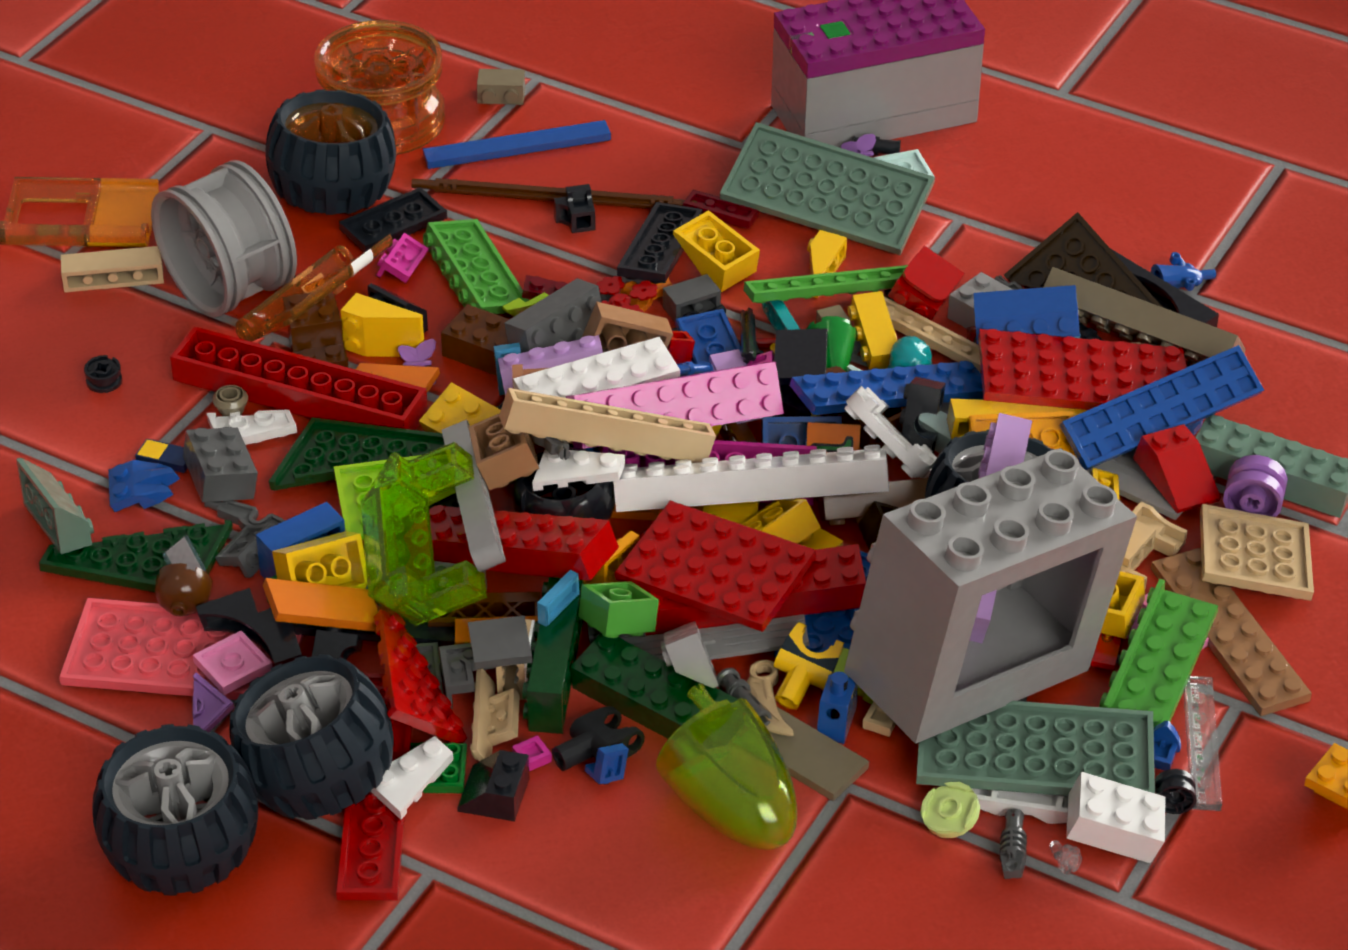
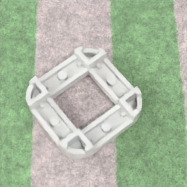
(869, 408)

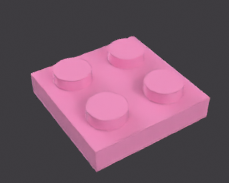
(232, 662)

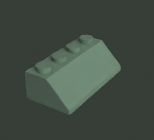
(53, 508)

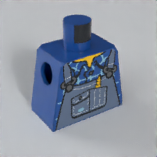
(838, 694)

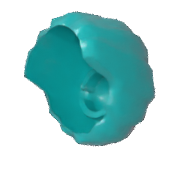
(910, 352)

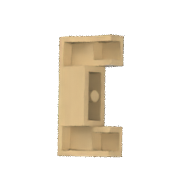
(1150, 533)

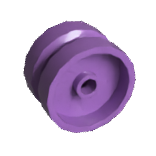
(1256, 486)

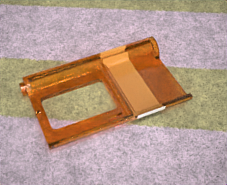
(320, 278)

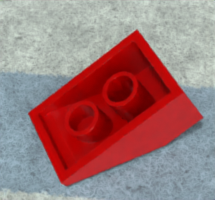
(1177, 468)

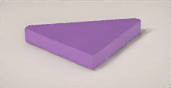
(208, 704)

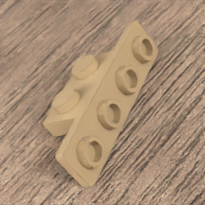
(494, 716)

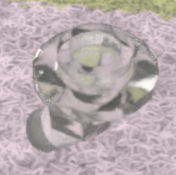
(1067, 857)

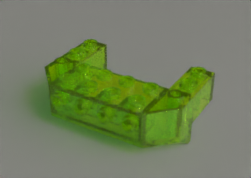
(400, 537)

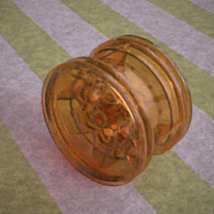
(391, 66)

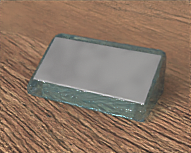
(185, 553)

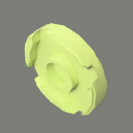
(950, 810)

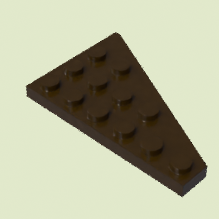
(1079, 252)

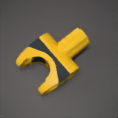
(803, 667)

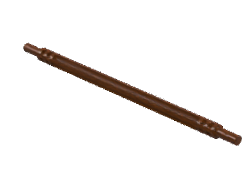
(540, 193)

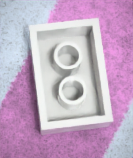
(1116, 817)

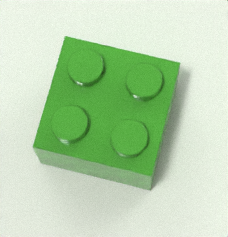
(618, 608)

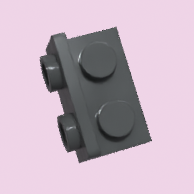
(243, 550)

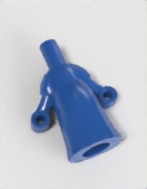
(1181, 273)

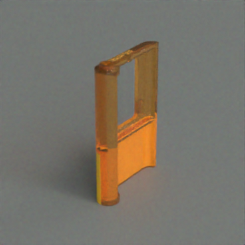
(115, 213)

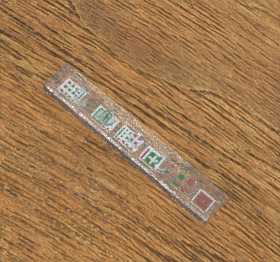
(1202, 742)

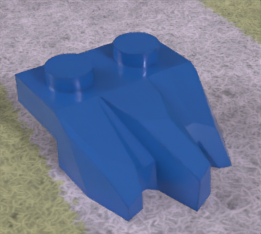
(140, 483)

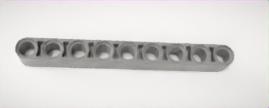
(476, 507)

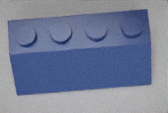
(1029, 311)

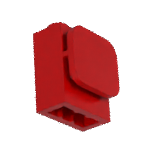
(926, 283)

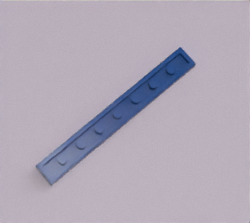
(516, 144)

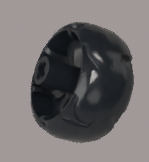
(596, 503)

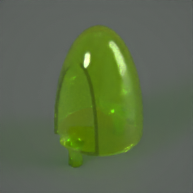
(731, 772)

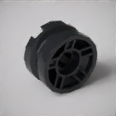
(103, 374)
(1178, 788)

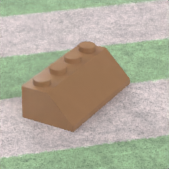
(843, 507)

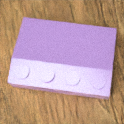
(549, 356)

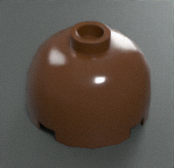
(182, 589)

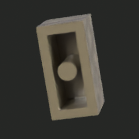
(501, 86)

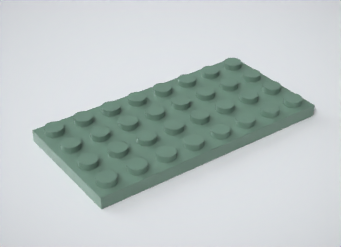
(827, 188)
(1042, 749)

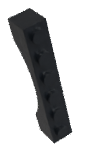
(1169, 296)

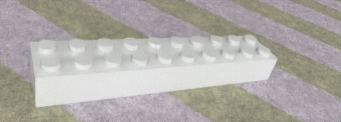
(753, 479)

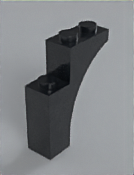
(240, 613)

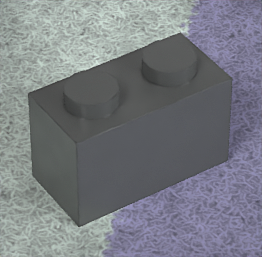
(691, 295)

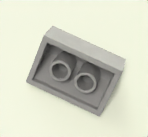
(688, 654)

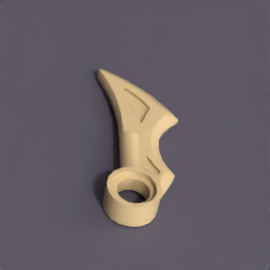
(762, 689)

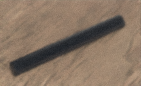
(748, 335)

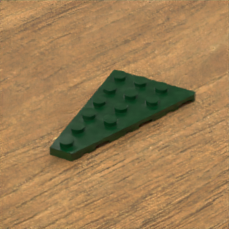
(338, 443)
(134, 558)

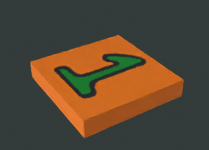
(833, 435)

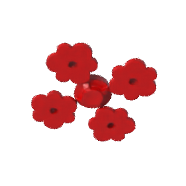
(612, 286)

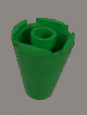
(840, 340)

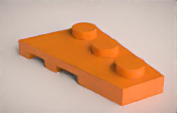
(413, 375)

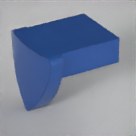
(1165, 745)

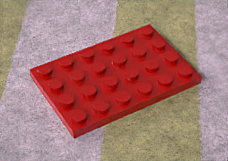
(716, 565)

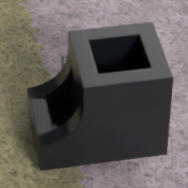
(576, 209)
(336, 643)

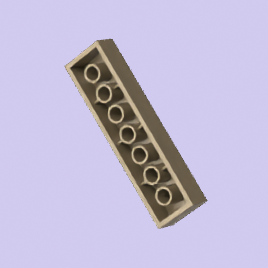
(1143, 320)

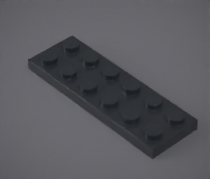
(655, 247)

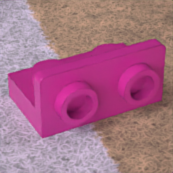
(403, 258)

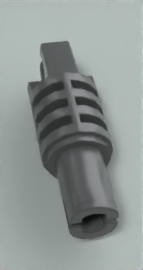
(1013, 845)

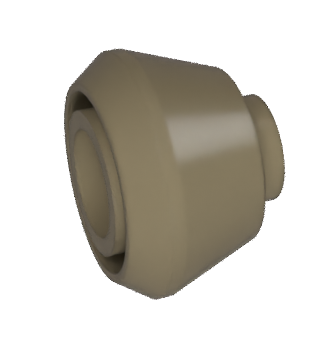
(230, 399)

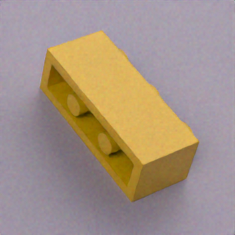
(873, 328)

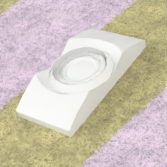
(1045, 807)

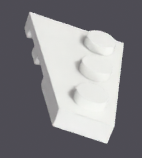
(257, 427)
(581, 466)
(412, 774)

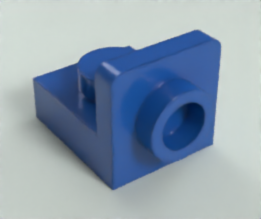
(609, 764)

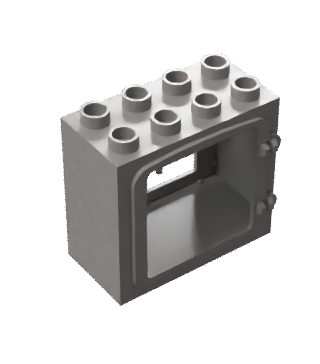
(1033, 534)

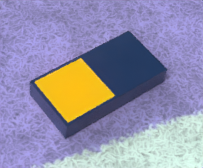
(162, 453)

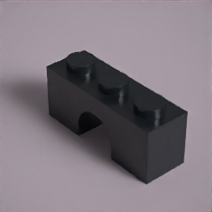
(922, 397)

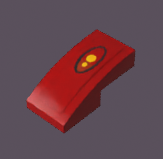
(1106, 652)

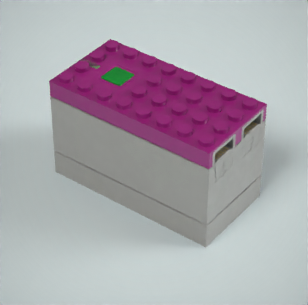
(876, 68)

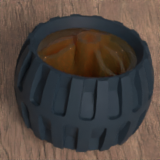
(330, 151)

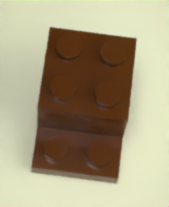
(317, 331)

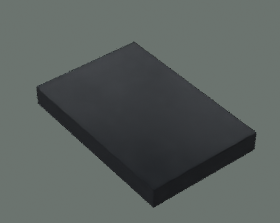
(800, 353)

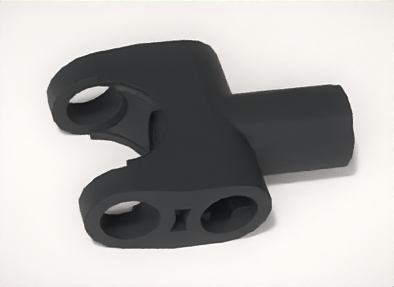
(591, 733)

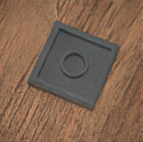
(499, 642)

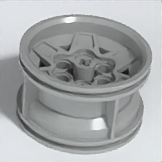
(224, 238)

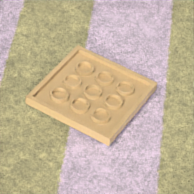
(1256, 552)

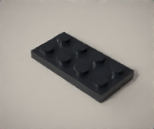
(394, 217)

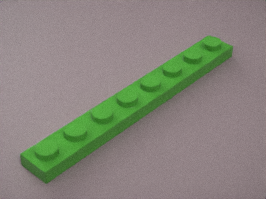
(822, 284)

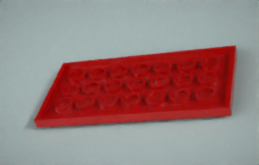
(1068, 369)

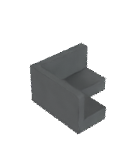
(457, 669)

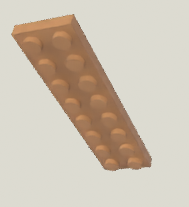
(1236, 637)

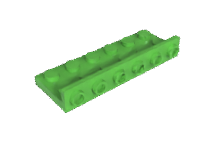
(472, 264)
(1160, 654)

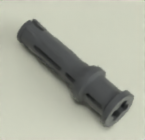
(730, 682)

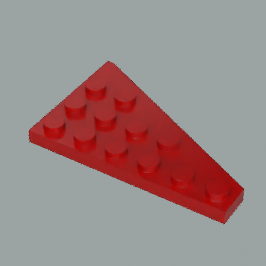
(410, 685)

